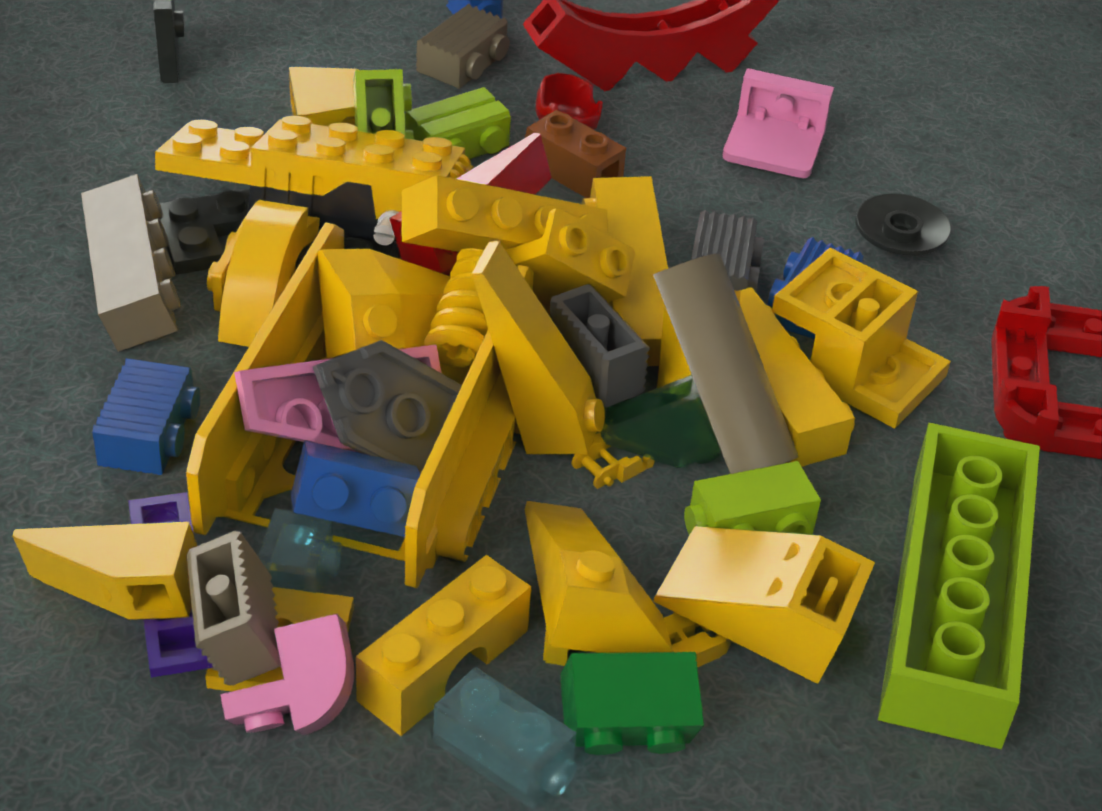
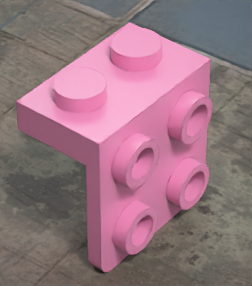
(779, 124)

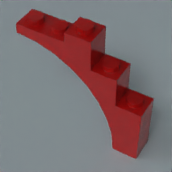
(663, 41)

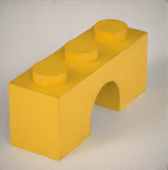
(410, 664)

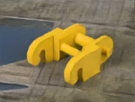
(618, 469)

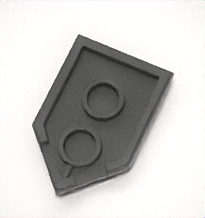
(386, 402)

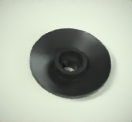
(903, 224)

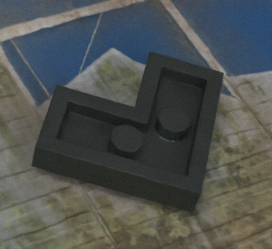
(197, 222)

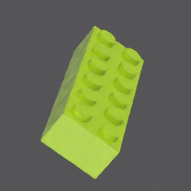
(963, 588)

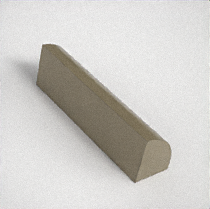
(725, 364)

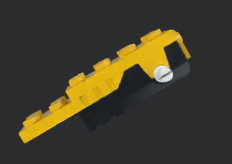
(330, 170)

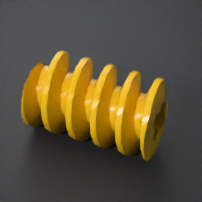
(459, 319)

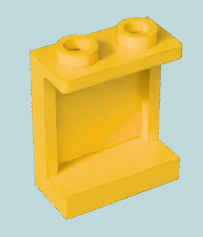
(573, 256)

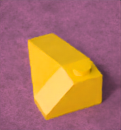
(375, 299)

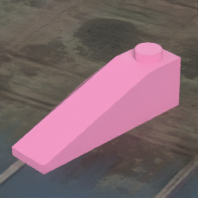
(289, 401)

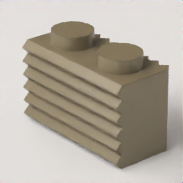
(463, 46)
(233, 608)

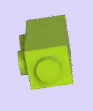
(756, 500)

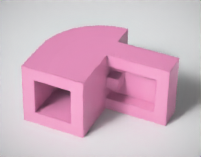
(315, 683)

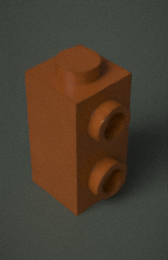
(578, 152)

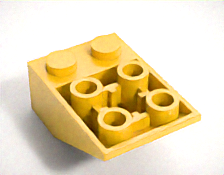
(769, 592)

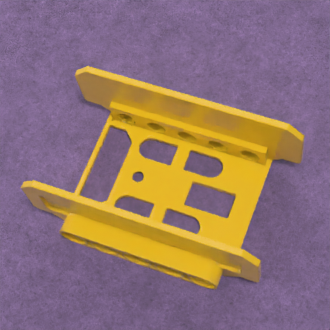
(239, 468)

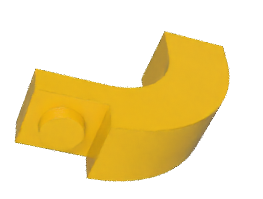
(262, 266)

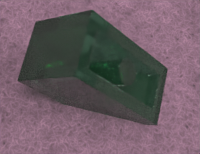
(663, 425)

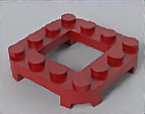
(1021, 381)

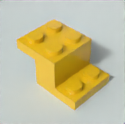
(862, 335)

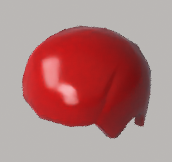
(570, 96)

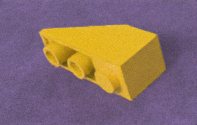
(121, 568)

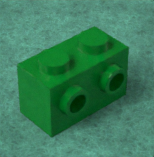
(632, 700)

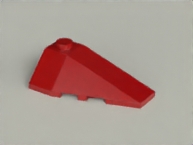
(517, 168)

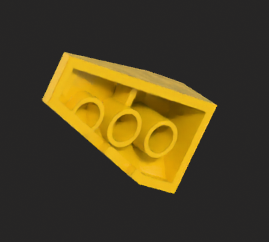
(540, 371)
(587, 589)

